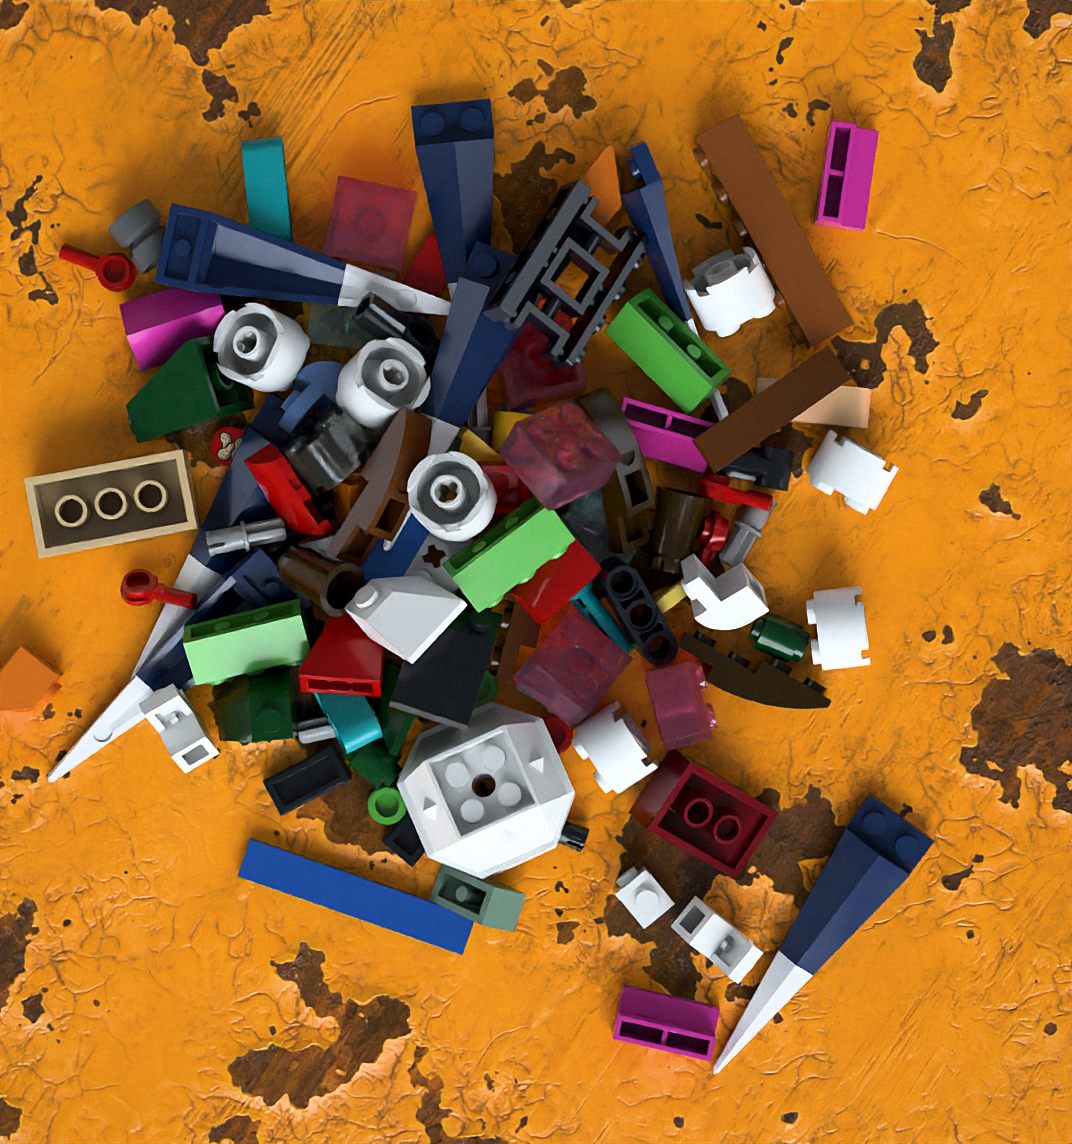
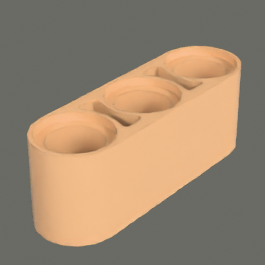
(841, 408)

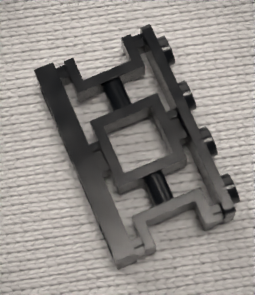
(541, 258)

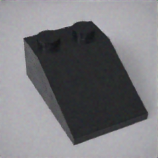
(450, 671)

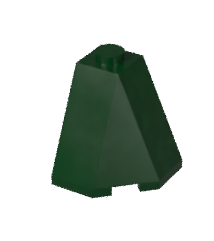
(186, 394)
(259, 707)

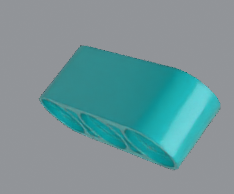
(267, 186)
(349, 719)

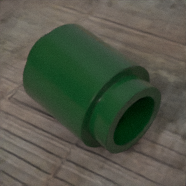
(779, 637)
(375, 763)

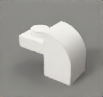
(723, 601)
(179, 727)
(717, 939)

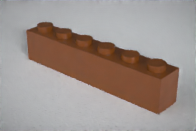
(771, 231)

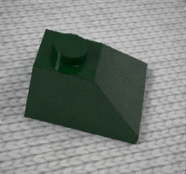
(392, 721)

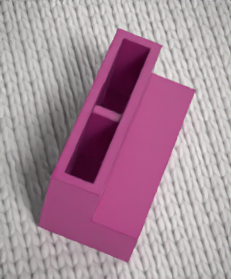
(845, 176)
(166, 320)
(666, 434)
(666, 1022)

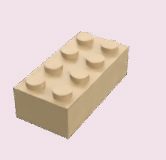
(112, 503)

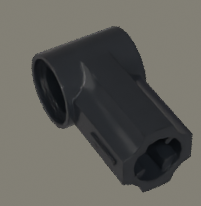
(764, 466)

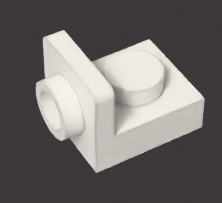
(642, 895)

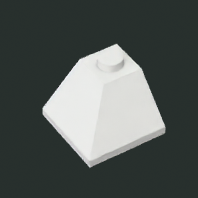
(404, 613)

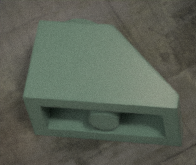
(478, 899)

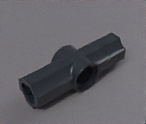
(386, 321)

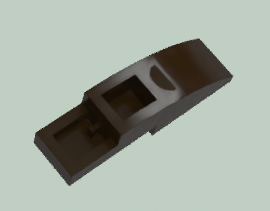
(629, 486)
(767, 683)

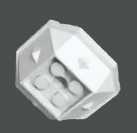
(493, 831)

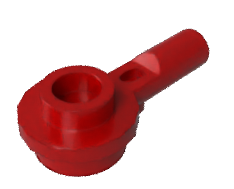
(113, 270)
(717, 488)
(712, 536)
(142, 587)

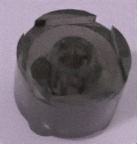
(328, 448)

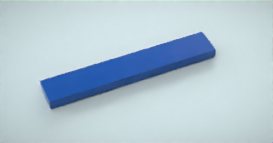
(355, 896)

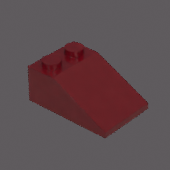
(702, 813)

